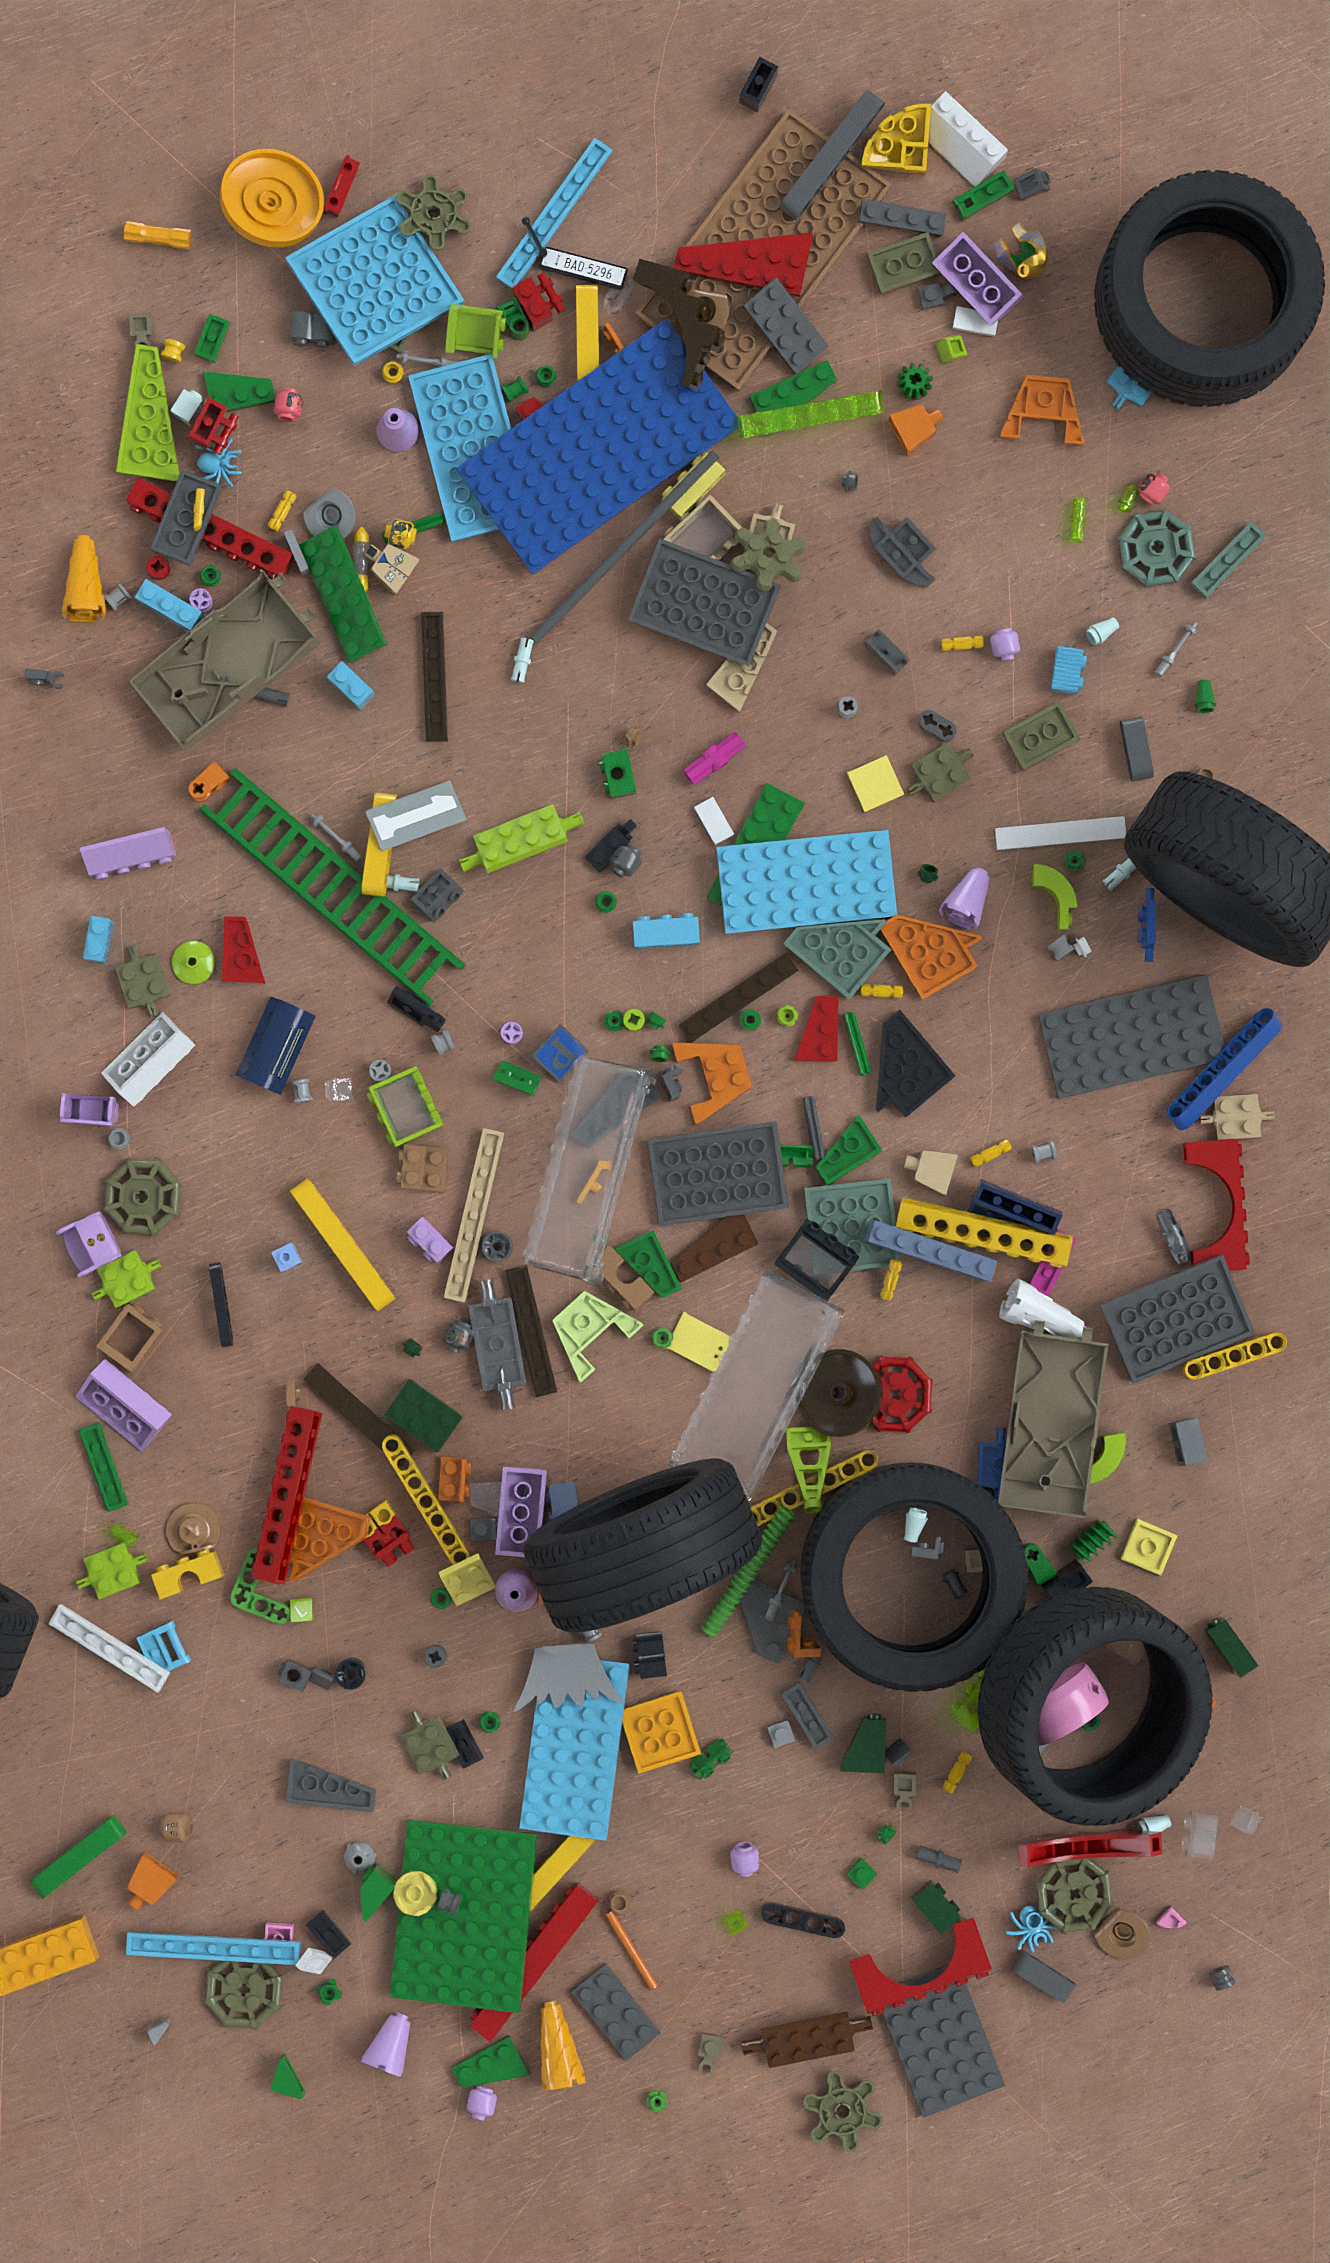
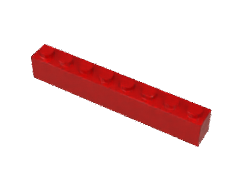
(541, 1952)

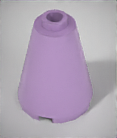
(397, 430)
(967, 900)
(519, 1581)
(389, 2045)

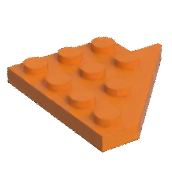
(930, 952)
(324, 1534)

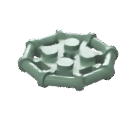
(1149, 557)

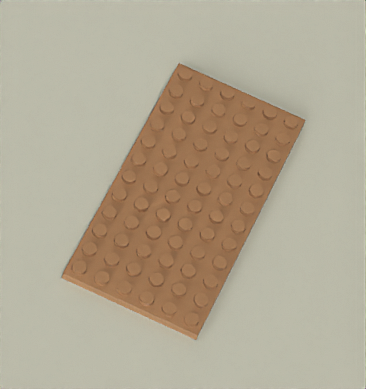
(753, 212)

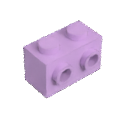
(433, 1243)

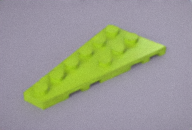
(147, 433)

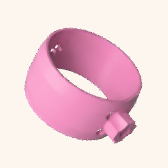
(1071, 1703)

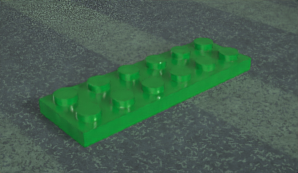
(343, 594)
(768, 822)

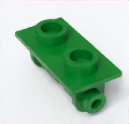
(799, 1154)
(719, 1755)

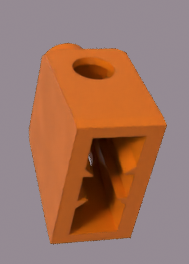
(914, 426)
(150, 1881)

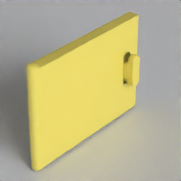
(699, 1342)

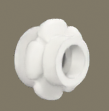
(1082, 947)

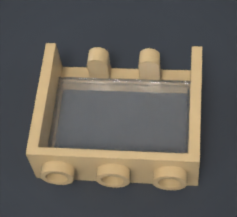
(705, 530)

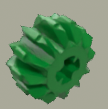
(921, 386)

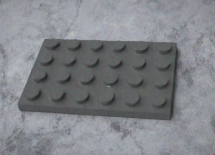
(703, 602)
(718, 1173)
(1177, 1318)
(943, 2046)

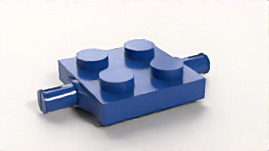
(1147, 916)
(991, 1462)

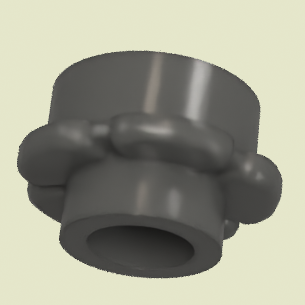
(850, 481)

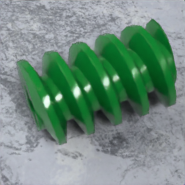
(1092, 1541)

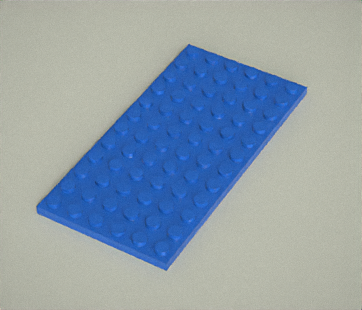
(597, 448)

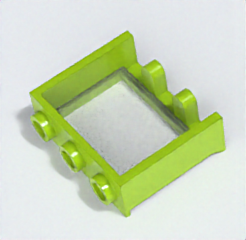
(405, 1107)

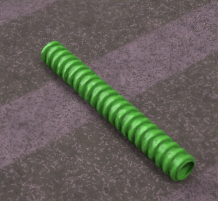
(747, 1572)

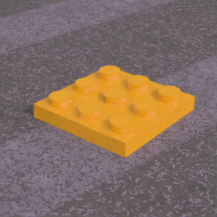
(660, 1732)

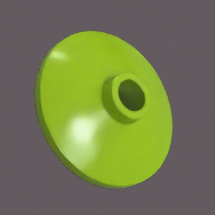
(204, 962)

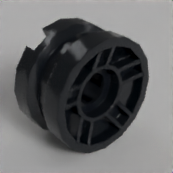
(351, 1664)

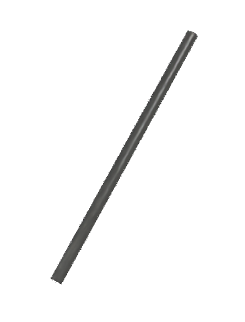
(624, 546)

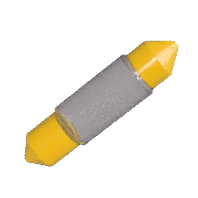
(360, 561)

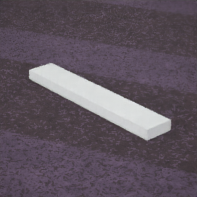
(1060, 833)
(109, 1648)

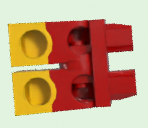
(389, 1537)

